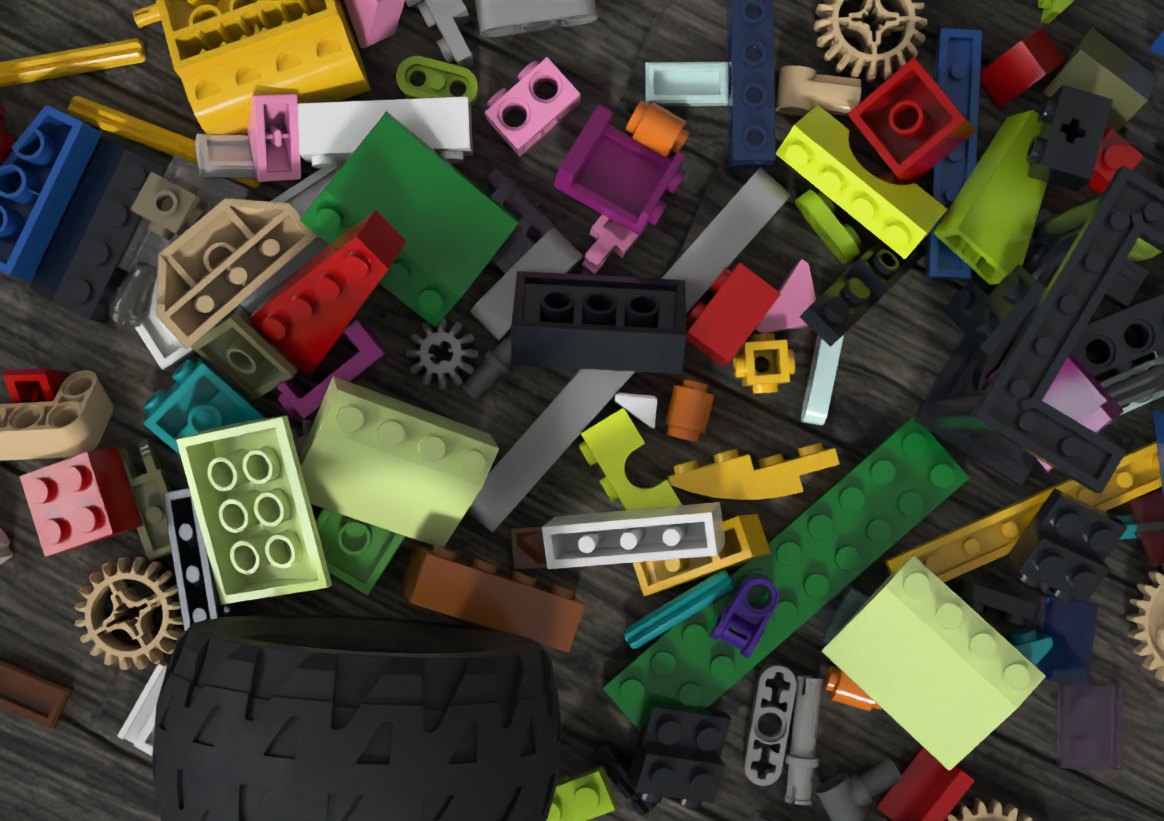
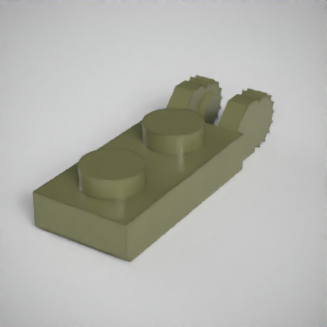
(149, 499)

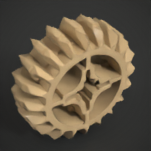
(836, 28)
(124, 599)

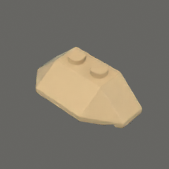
(224, 262)

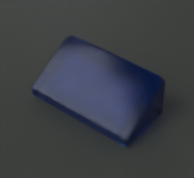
(1072, 637)

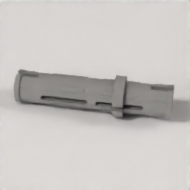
(803, 740)

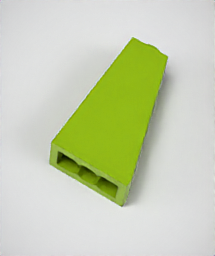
(998, 204)

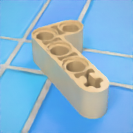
(58, 427)

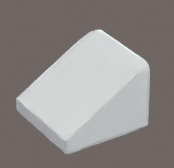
(640, 406)

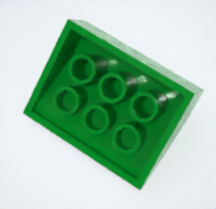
(438, 211)

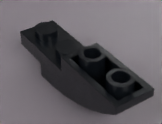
(858, 291)

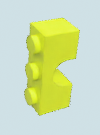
(610, 445)

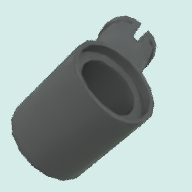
(848, 797)

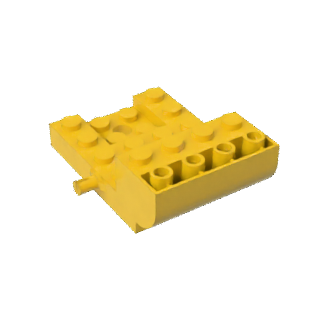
(257, 48)

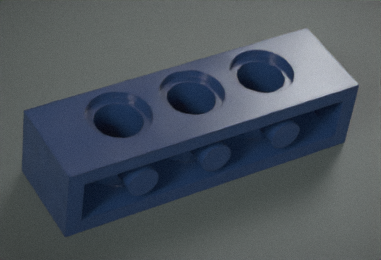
(751, 84)

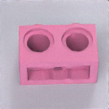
(540, 113)

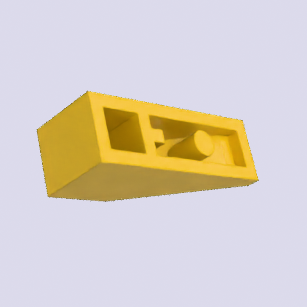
(743, 544)

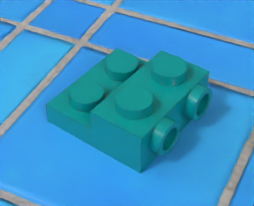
(195, 404)

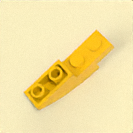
(736, 478)

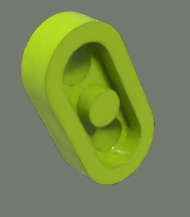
(439, 79)
(819, 214)

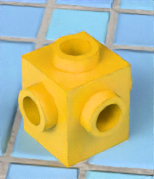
(779, 358)

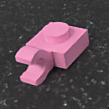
(609, 238)

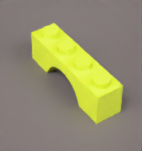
(892, 212)

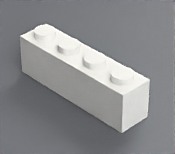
(335, 129)
(634, 536)

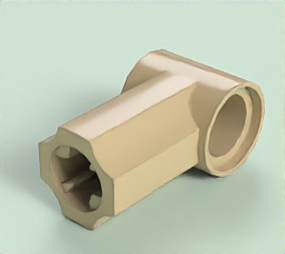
(803, 89)

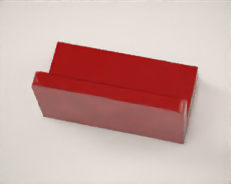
(925, 791)

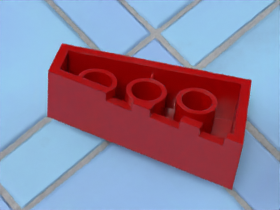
(322, 296)

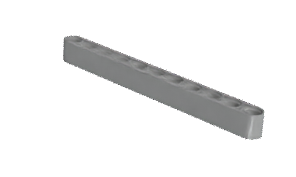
(594, 388)

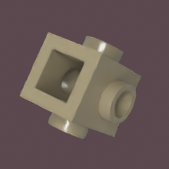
(169, 205)

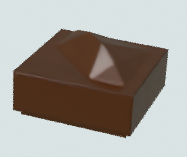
(528, 548)

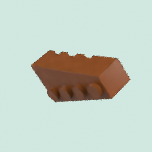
(491, 598)

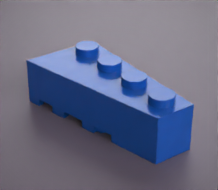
(38, 186)

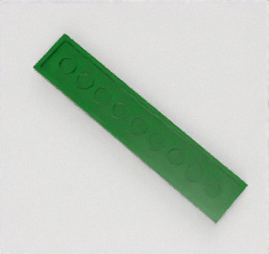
(807, 564)

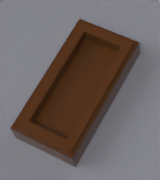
(32, 694)

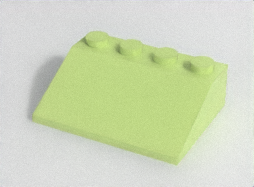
(393, 463)
(254, 510)
(932, 663)

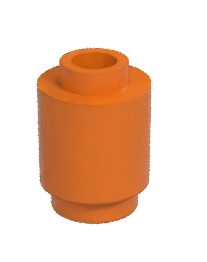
(657, 128)
(688, 411)
(845, 691)

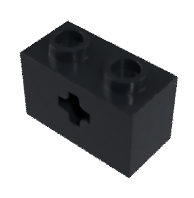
(1083, 120)

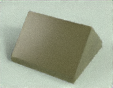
(1108, 72)
(244, 355)

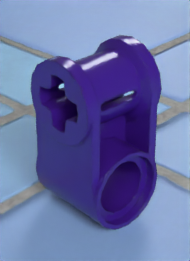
(744, 616)

